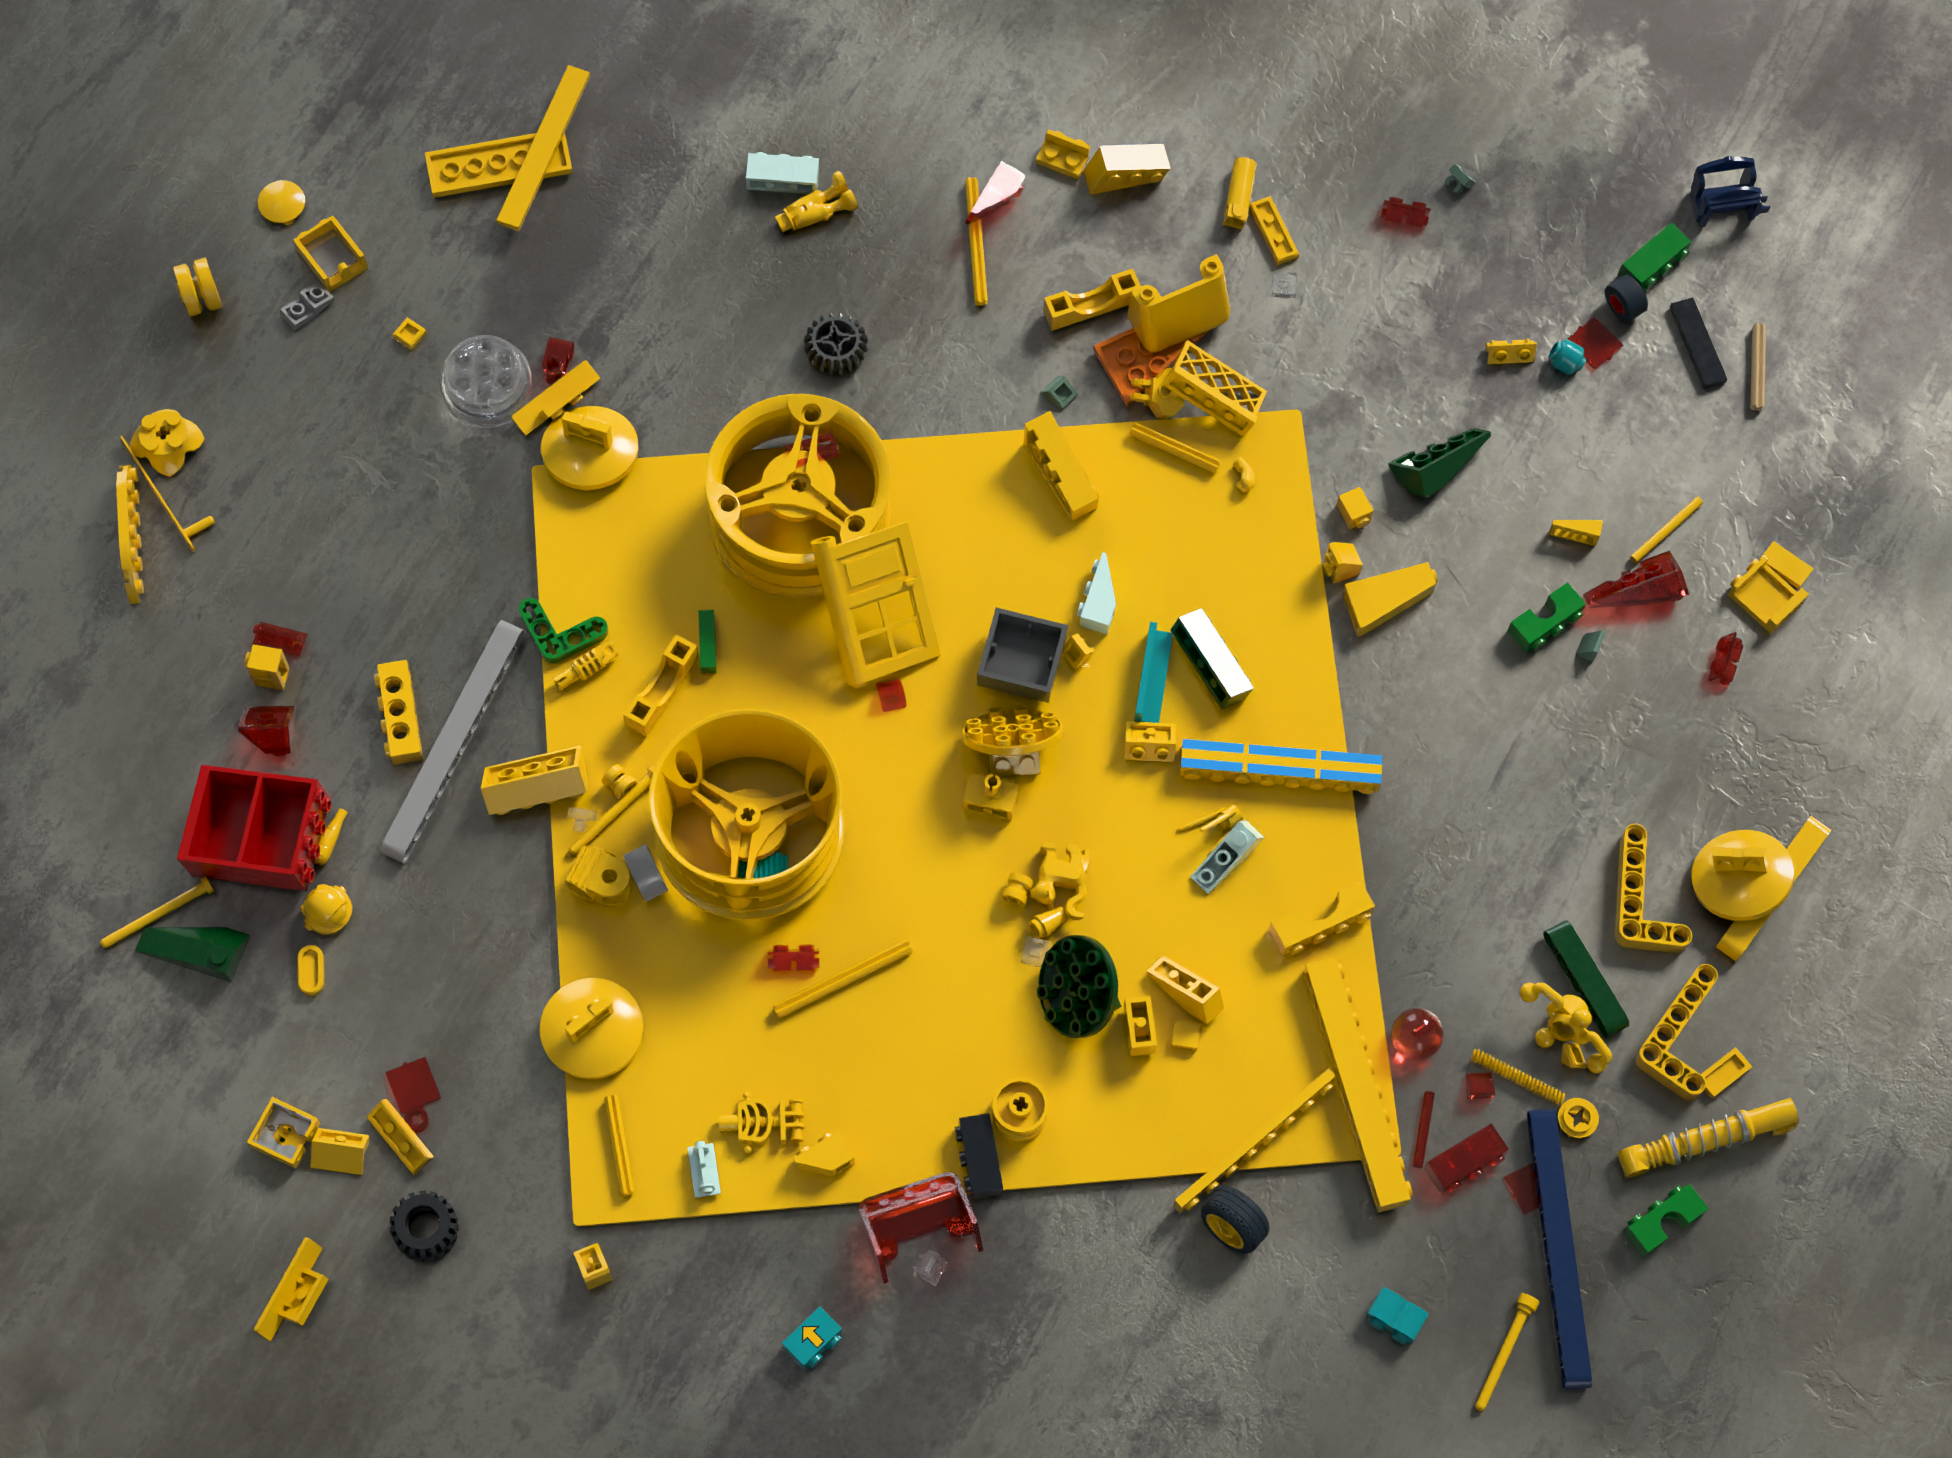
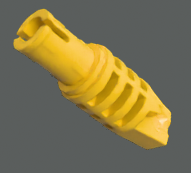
(587, 665)

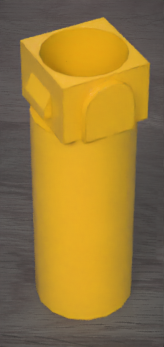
(1239, 192)

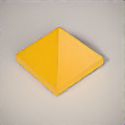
(1572, 1056)

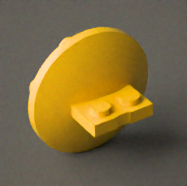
(589, 447)
(1012, 739)
(1742, 875)
(591, 1028)

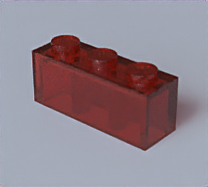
(1466, 1159)

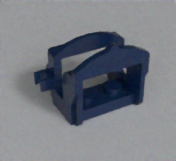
(1727, 197)

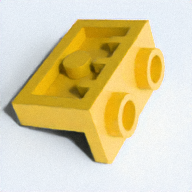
(1063, 154)
(1150, 741)

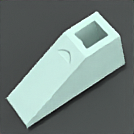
(1100, 602)
(1227, 856)

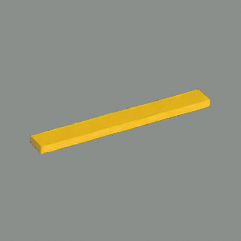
(543, 148)

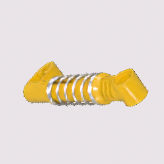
(1744, 1125)

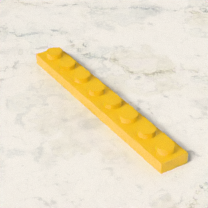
(1247, 1148)

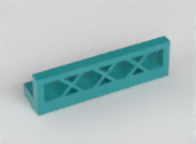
(1153, 675)

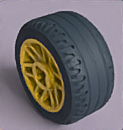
(1235, 1220)

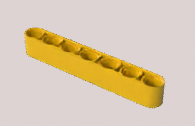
(1801, 851)

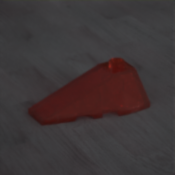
(1655, 582)

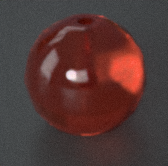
(1417, 1034)

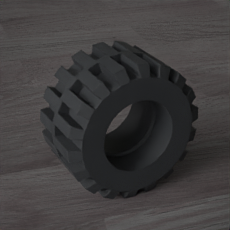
(416, 1206)

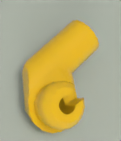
(1247, 475)

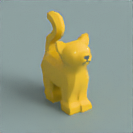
(1063, 874)

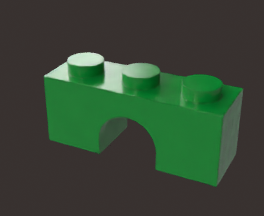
(1532, 630)
(1683, 1206)

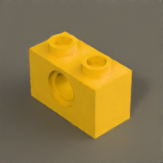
(1140, 1026)

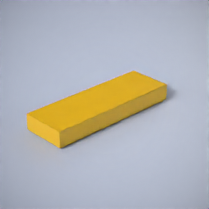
(1273, 230)
(399, 1136)

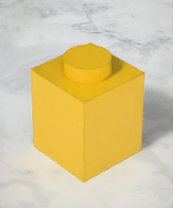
(1355, 508)

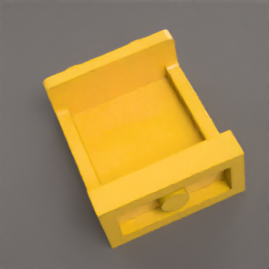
(1766, 595)

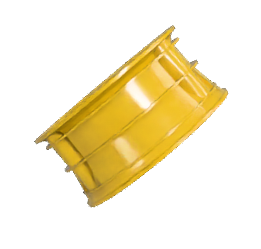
(779, 417)
(734, 736)

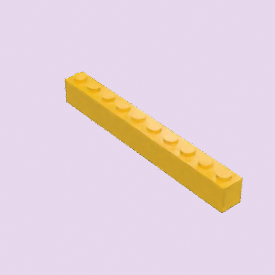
(1356, 1084)

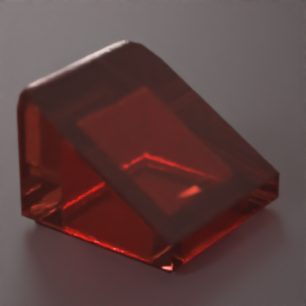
(891, 695)
(1480, 1085)

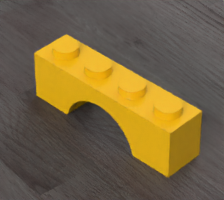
(1068, 308)
(673, 668)
(1295, 932)

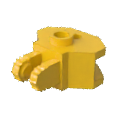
(1160, 399)

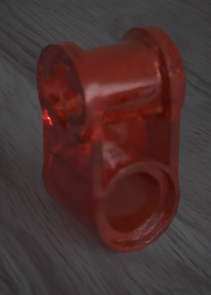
(557, 359)

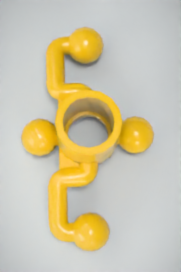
(1567, 1022)

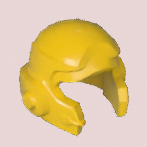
(326, 909)

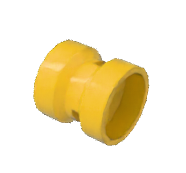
(618, 781)
(1017, 889)

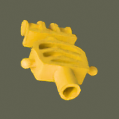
(737, 1122)

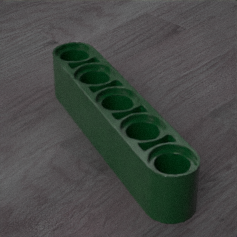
(1586, 978)

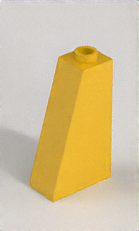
(1386, 595)

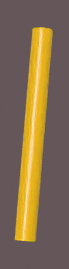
(1666, 530)

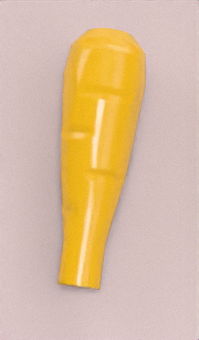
(330, 837)

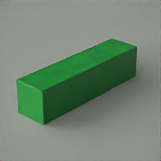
(707, 641)

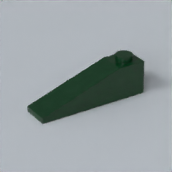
(1435, 467)
(201, 949)

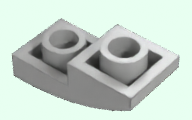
(307, 306)
(645, 873)

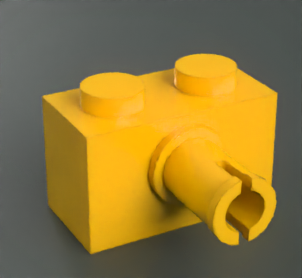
(991, 795)

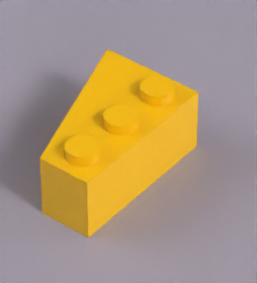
(1125, 167)

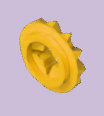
(1589, 1116)

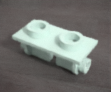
(704, 1169)

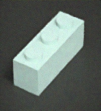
(782, 173)

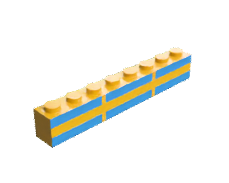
(1280, 766)

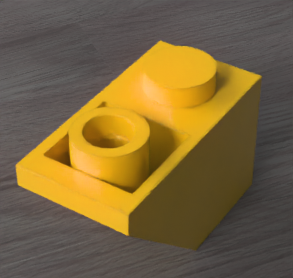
(1341, 562)
(826, 1157)

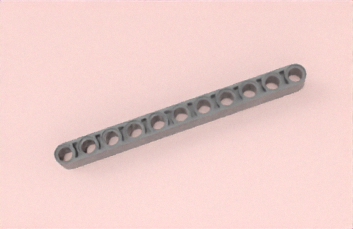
(452, 742)

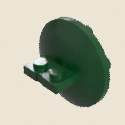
(1080, 986)

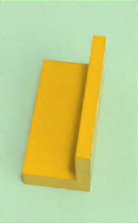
(338, 1151)

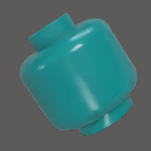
(1567, 356)

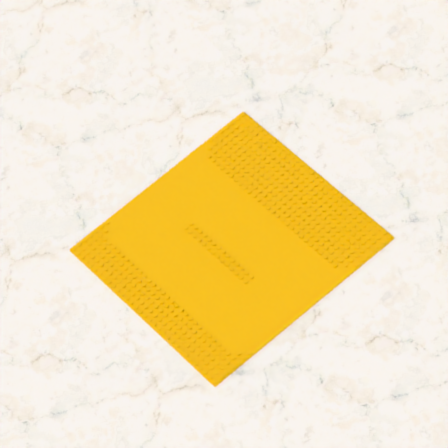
(961, 1014)

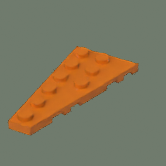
(1128, 359)

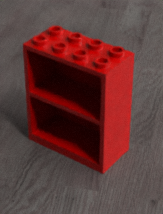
(254, 827)

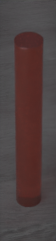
(1423, 1129)

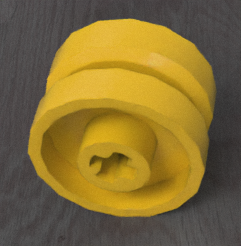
(194, 288)
(1023, 1094)

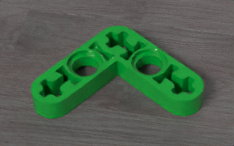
(560, 640)

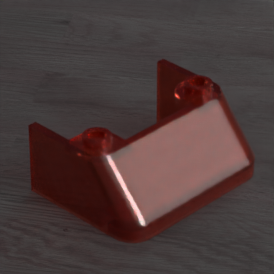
(915, 1211)

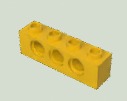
(398, 675)

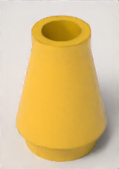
(1045, 923)

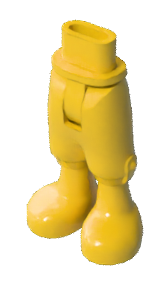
(812, 207)

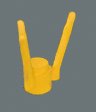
(1226, 818)

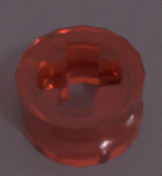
(416, 1111)

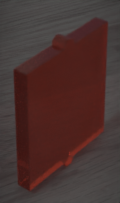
(1597, 342)
(413, 1085)
(1523, 1188)

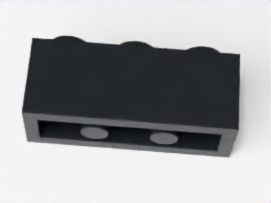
(979, 1156)

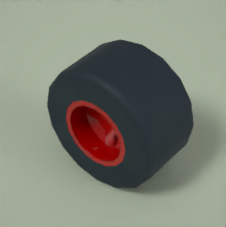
(1626, 298)

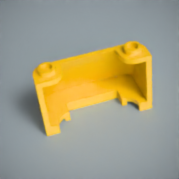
(1183, 313)

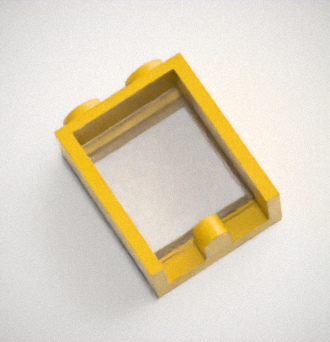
(330, 253)

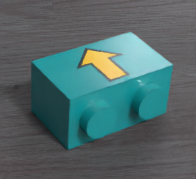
(812, 1339)

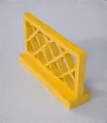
(1210, 397)

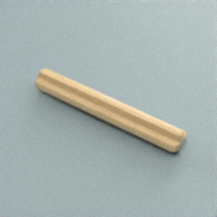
(1758, 367)

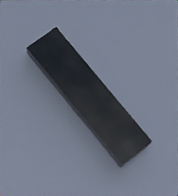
(1698, 343)

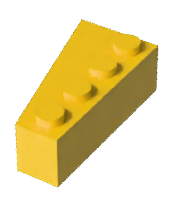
(1059, 466)

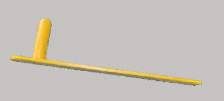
(187, 532)

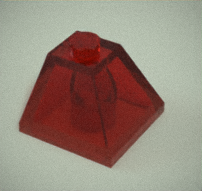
(269, 728)

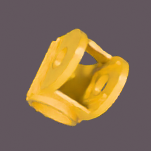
(592, 871)

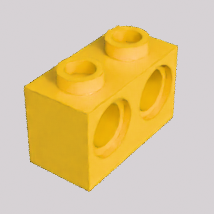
(267, 667)

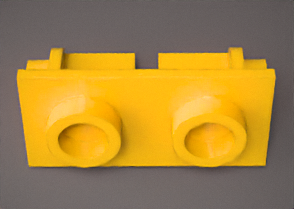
(1517, 352)

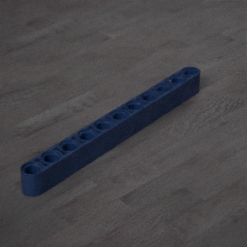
(1559, 1250)

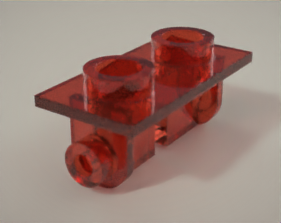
(1414, 212)
(279, 637)
(1728, 649)
(783, 956)

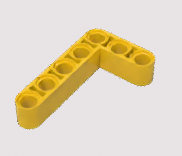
(1635, 898)
(1672, 1029)

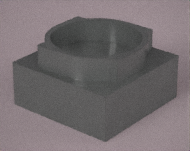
(1022, 655)

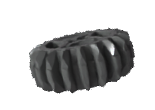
(853, 337)

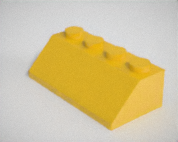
(534, 780)

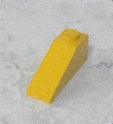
(1189, 990)

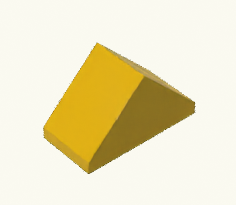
(593, 1266)

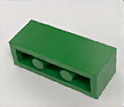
(1656, 256)

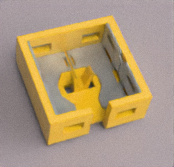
(274, 1125)

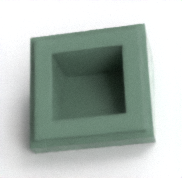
(1060, 392)
(1590, 645)

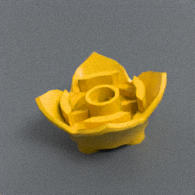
(168, 454)

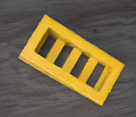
(1577, 530)

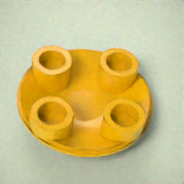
(281, 202)

